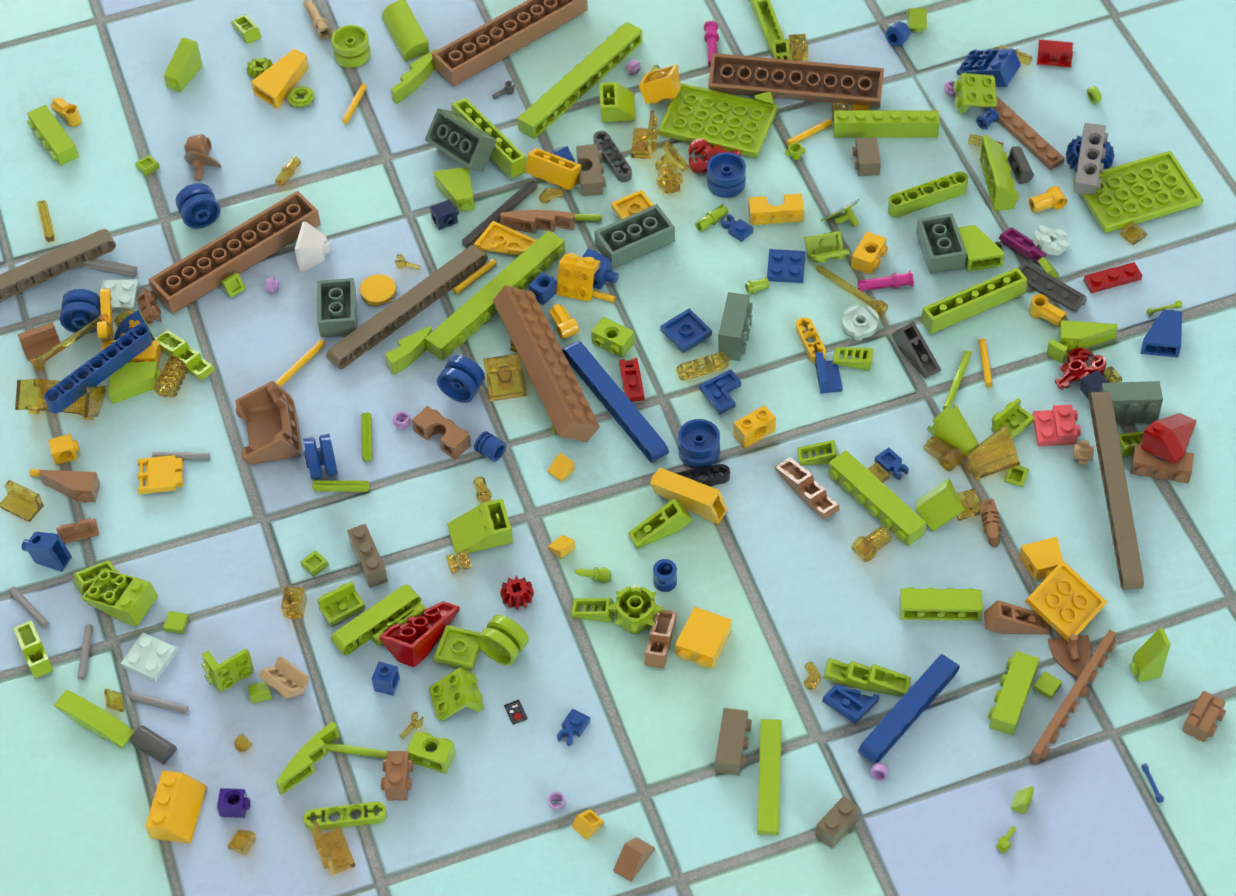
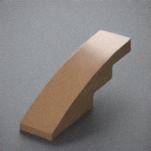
(532, 220)
(806, 488)

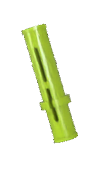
(416, 610)

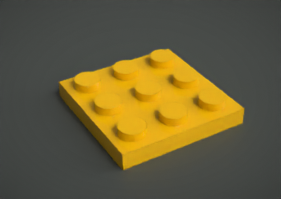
(1065, 601)

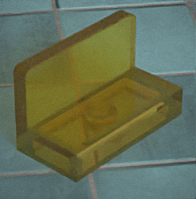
(21, 501)

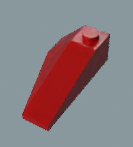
(1169, 437)
(417, 637)

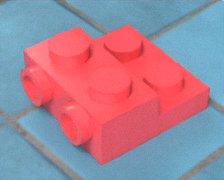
(1056, 426)

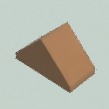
(632, 858)

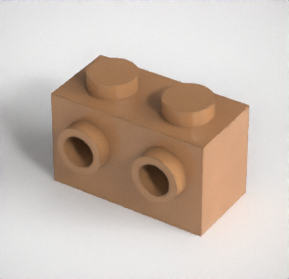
(397, 775)

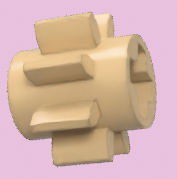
(1083, 452)

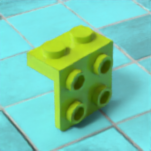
(974, 91)
(825, 246)
(229, 671)
(455, 692)

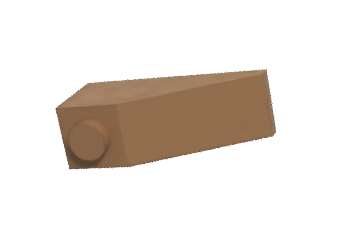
(74, 484)
(1012, 619)

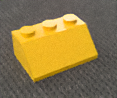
(175, 807)

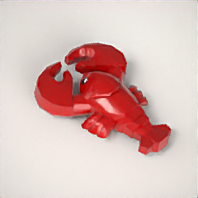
(699, 145)
(1078, 368)

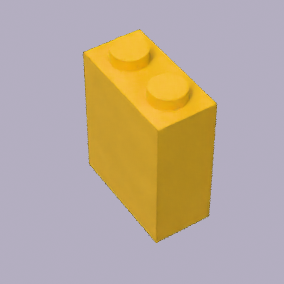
(703, 637)

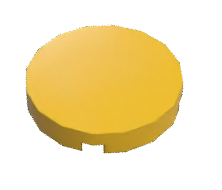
(377, 289)

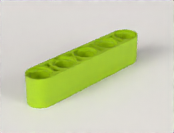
(927, 194)
(372, 620)

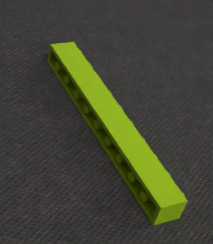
(579, 80)
(481, 308)

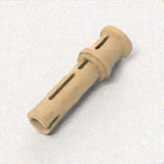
(319, 22)

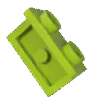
(1015, 418)
(340, 604)

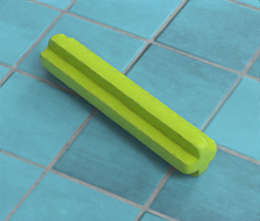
(366, 436)
(341, 485)

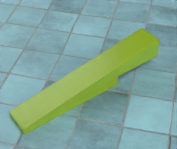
(767, 21)

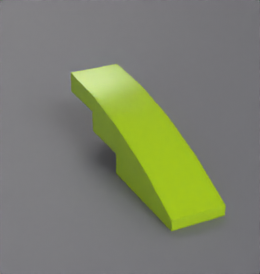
(410, 81)
(177, 347)
(867, 678)
(94, 718)
(303, 762)

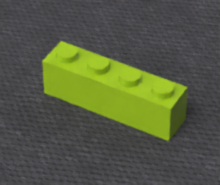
(52, 135)
(941, 604)
(1014, 692)

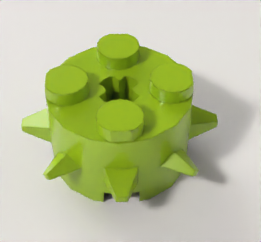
(635, 609)

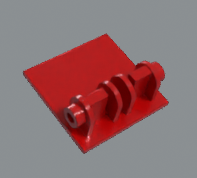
(1055, 53)

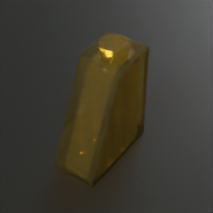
(993, 454)

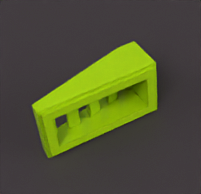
(246, 28)
(860, 363)
(1130, 438)
(818, 447)
(81, 578)
(602, 615)

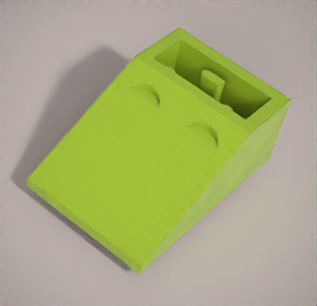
(481, 528)
(121, 596)

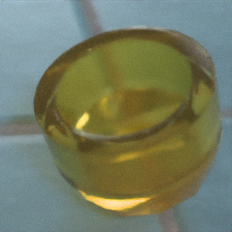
(242, 743)

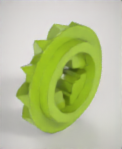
(255, 71)
(303, 92)

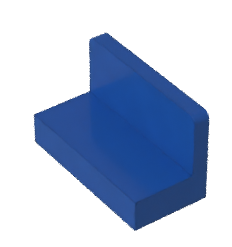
(827, 375)

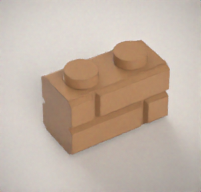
(1204, 716)

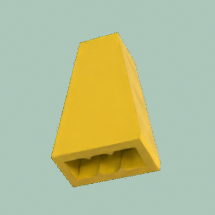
(280, 78)
(693, 495)

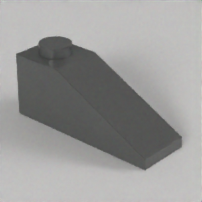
(916, 350)

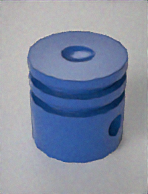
(490, 446)
(665, 575)

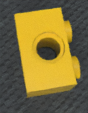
(869, 253)
(754, 426)

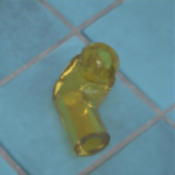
(813, 678)

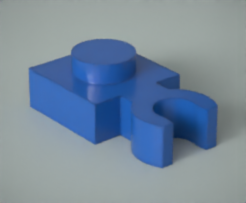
(737, 229)
(891, 462)
(573, 724)

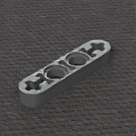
(614, 155)

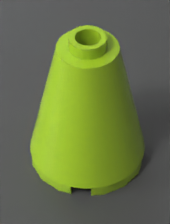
(953, 430)

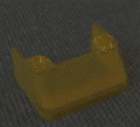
(31, 398)

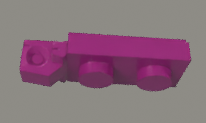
(1022, 244)

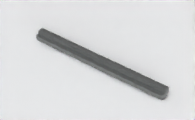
(509, 205)

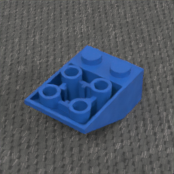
(998, 63)

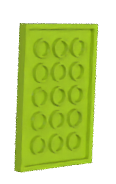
(719, 119)
(1141, 192)

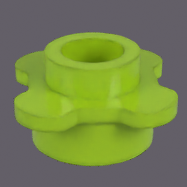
(795, 151)

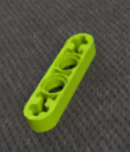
(345, 819)

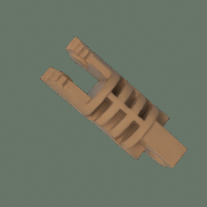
(991, 522)

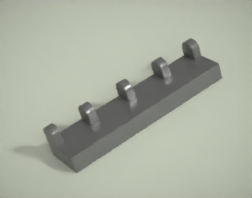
(1052, 287)

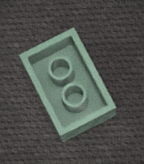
(941, 243)
(336, 307)
(734, 325)
(1135, 401)

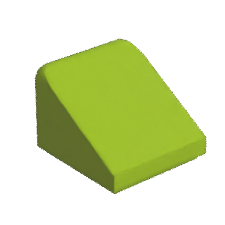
(766, 97)
(1017, 475)
(259, 692)
(1022, 800)

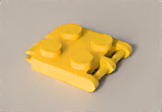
(160, 474)

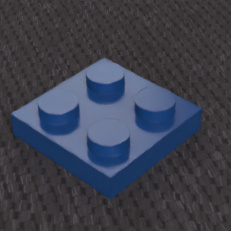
(786, 266)
(686, 330)

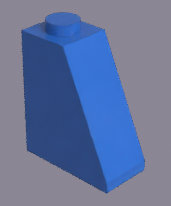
(1164, 335)

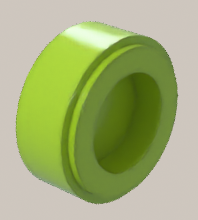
(1094, 94)

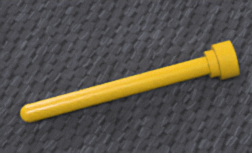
(300, 363)

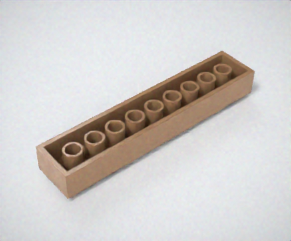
(503, 37)
(796, 79)
(233, 252)
(546, 364)

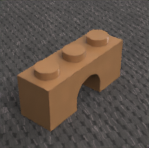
(431, 422)
(1148, 465)

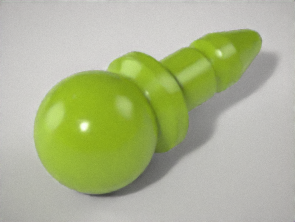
(602, 574)

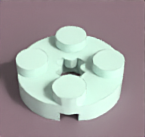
(1051, 240)
(857, 330)

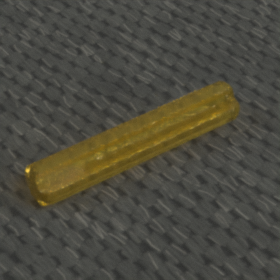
(45, 221)

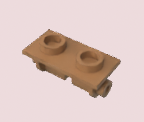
(148, 302)
(79, 531)

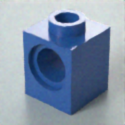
(544, 288)
(385, 678)

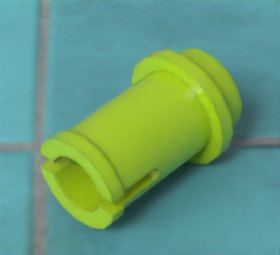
(757, 285)

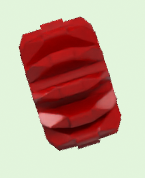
(517, 592)

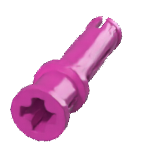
(711, 38)
(895, 281)

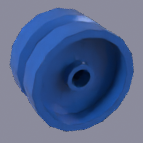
(726, 174)
(197, 205)
(79, 309)
(461, 379)
(699, 443)
(320, 456)

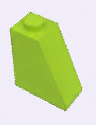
(183, 65)
(456, 186)
(980, 249)
(133, 380)

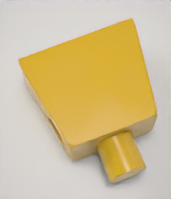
(1041, 557)

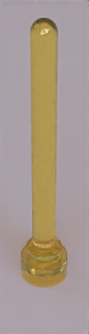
(879, 306)
(39, 361)

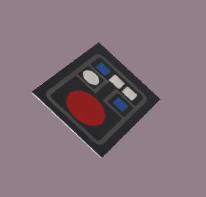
(515, 712)

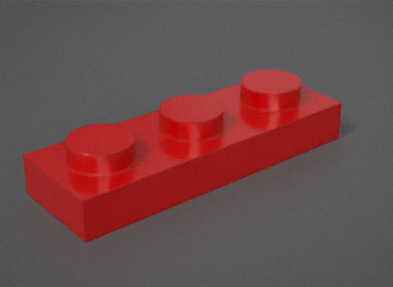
(1112, 277)

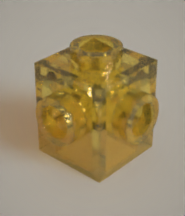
(671, 182)

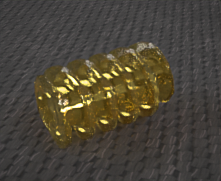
(171, 378)

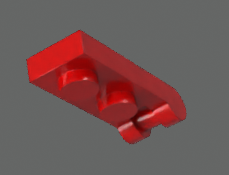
(631, 379)

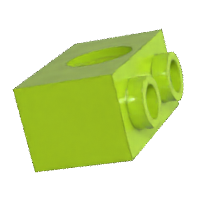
(612, 337)
(437, 760)

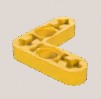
(105, 328)

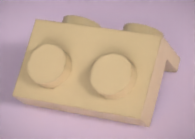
(285, 678)

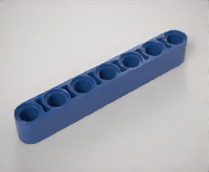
(98, 368)
(908, 709)

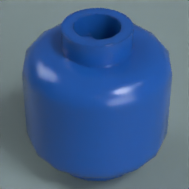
(897, 33)

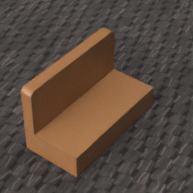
(39, 340)

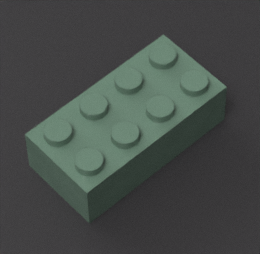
(460, 140)
(635, 236)

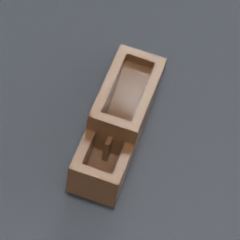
(660, 639)

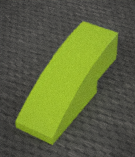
(408, 350)
(33, 649)

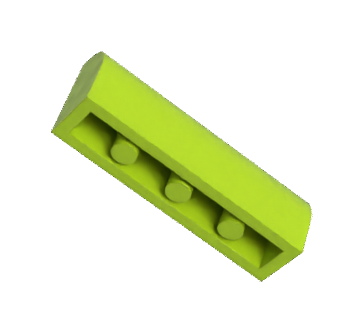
(405, 30)

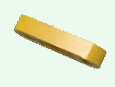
(811, 333)

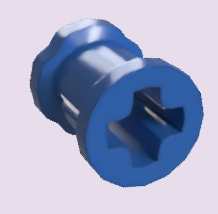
(987, 118)

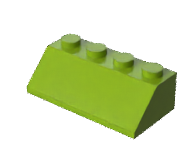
(997, 175)

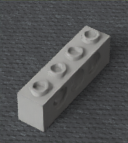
(1084, 182)

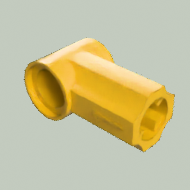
(67, 111)
(1051, 198)
(1043, 309)
(564, 324)

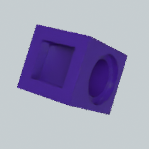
(227, 797)

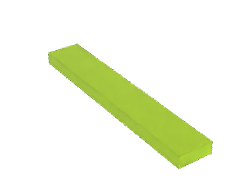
(769, 777)

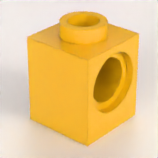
(63, 449)

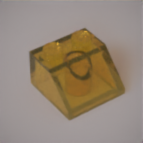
(504, 377)

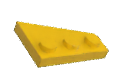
(503, 240)

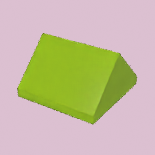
(939, 505)

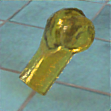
(549, 193)
(121, 316)

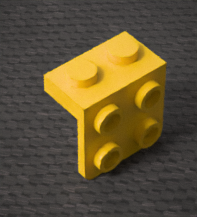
(576, 276)

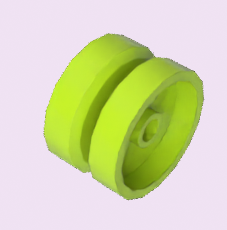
(350, 46)
(502, 640)

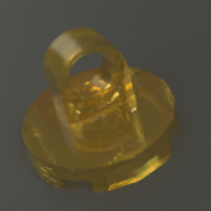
(672, 157)

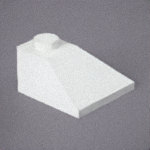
(310, 247)

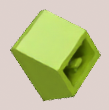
(616, 103)

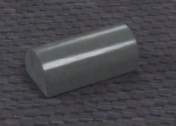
(1020, 165)
(153, 744)

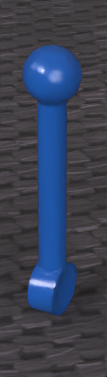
(1159, 798)

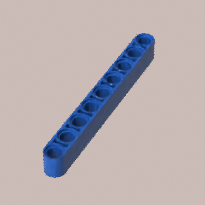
(615, 401)

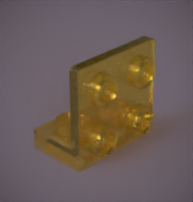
(643, 139)
(332, 849)

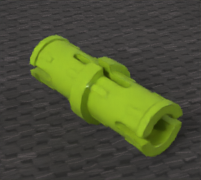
(711, 218)

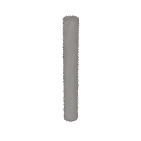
(184, 455)
(29, 607)
(85, 652)
(159, 702)

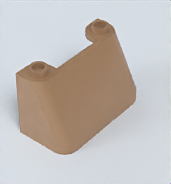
(270, 424)

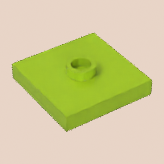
(457, 648)

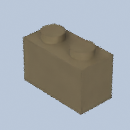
(867, 156)
(837, 822)

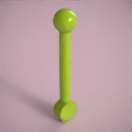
(1178, 304)

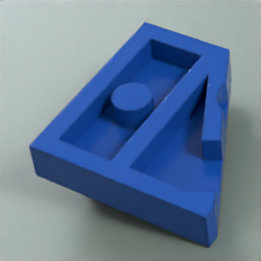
(849, 702)

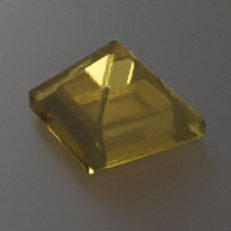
(114, 700)

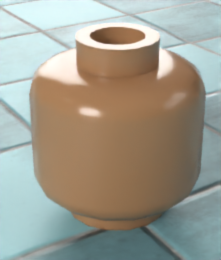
(198, 143)

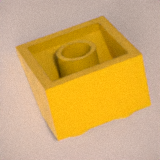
(660, 84)

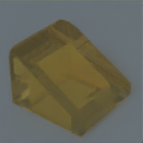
(1133, 233)
(242, 841)

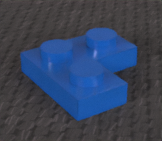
(717, 391)

